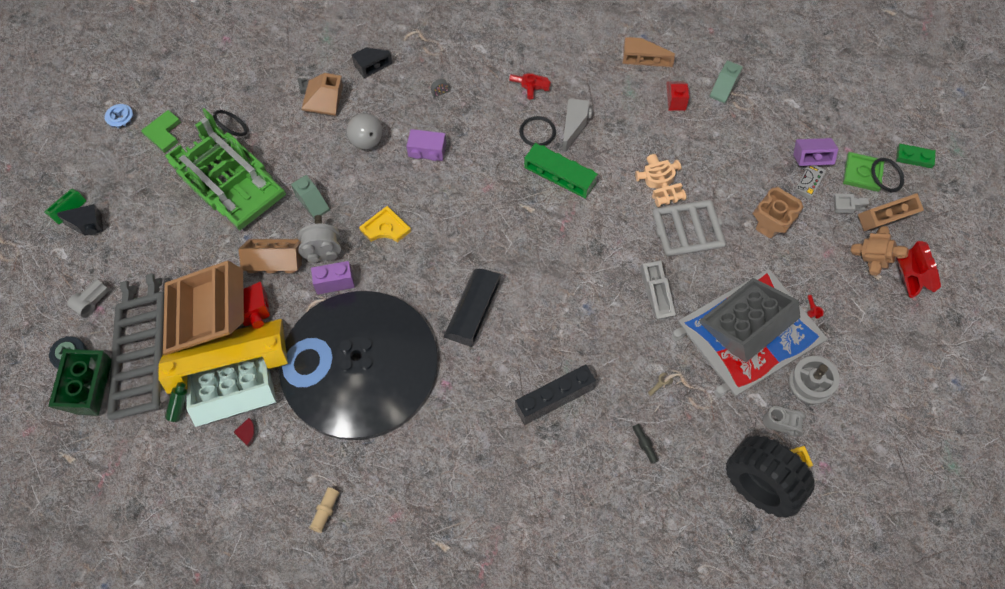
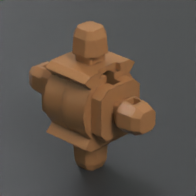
(879, 250)

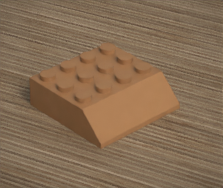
(202, 306)

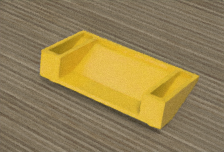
(226, 350)

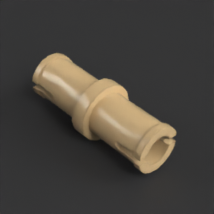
(324, 510)

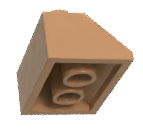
(270, 255)

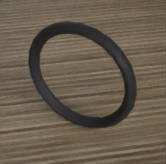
(234, 117)
(540, 118)
(898, 169)

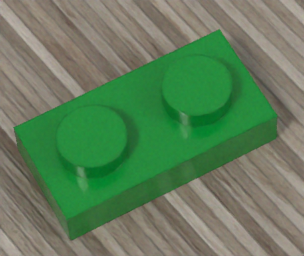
(915, 156)

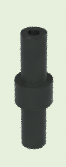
(645, 443)

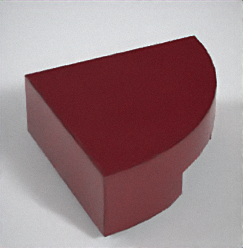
(246, 432)

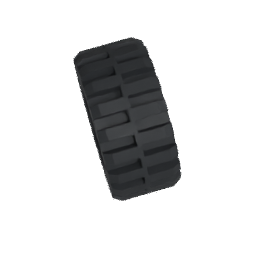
(770, 476)

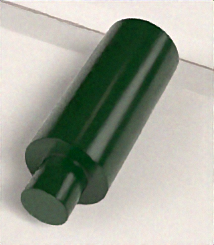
(176, 403)

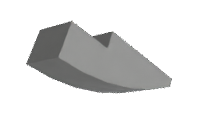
(657, 289)

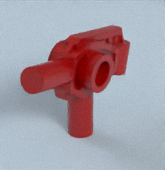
(531, 82)

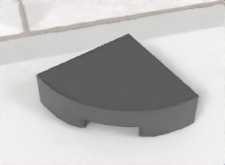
(303, 83)

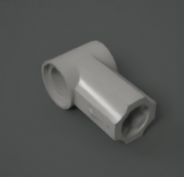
(85, 302)

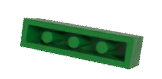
(560, 170)

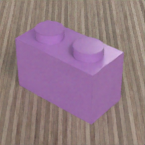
(426, 145)
(815, 151)
(332, 277)

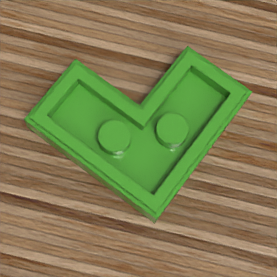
(159, 131)

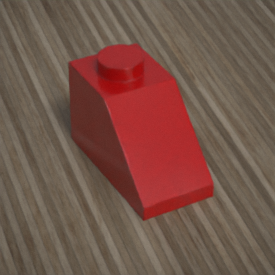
(677, 95)

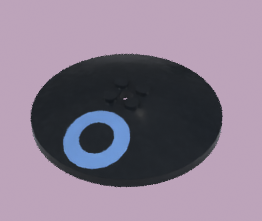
(364, 395)

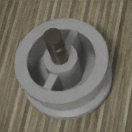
(319, 241)
(814, 380)

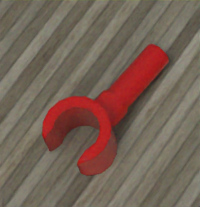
(814, 310)

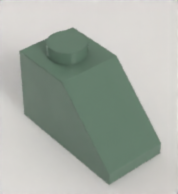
(726, 81)
(309, 196)

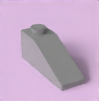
(575, 120)

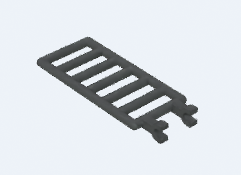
(128, 302)

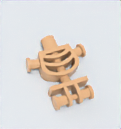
(656, 177)

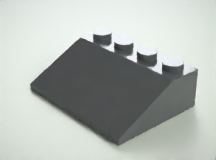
(751, 318)

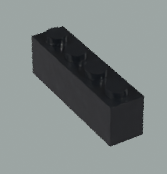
(555, 394)

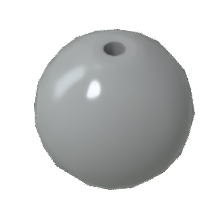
(364, 131)

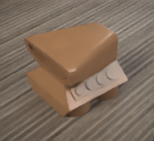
(777, 212)

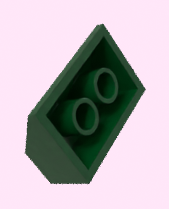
(80, 382)

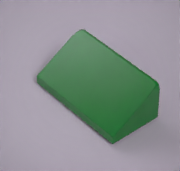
(70, 200)

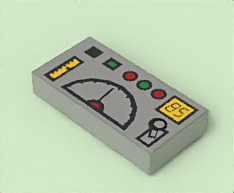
(810, 181)

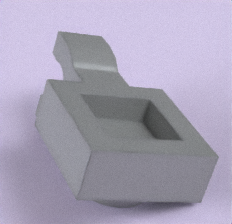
(848, 204)

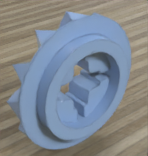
(118, 110)

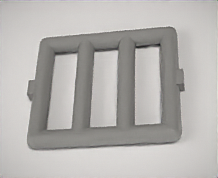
(686, 248)

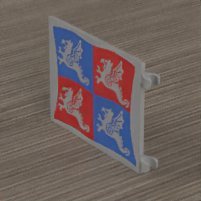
(742, 375)

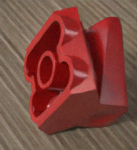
(919, 269)

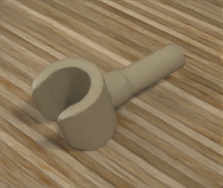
(661, 382)

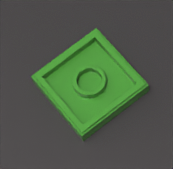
(859, 173)

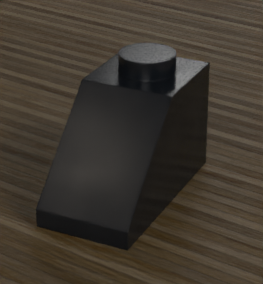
(371, 60)
(84, 219)

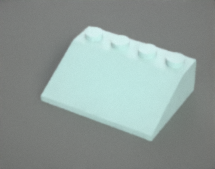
(229, 391)

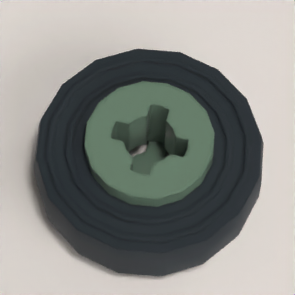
(64, 343)

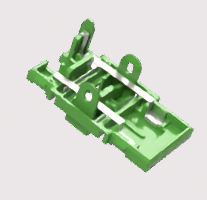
(241, 196)

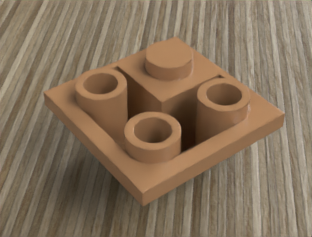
(323, 94)

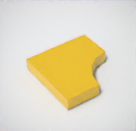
(385, 225)

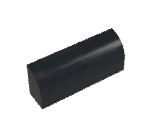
(473, 307)

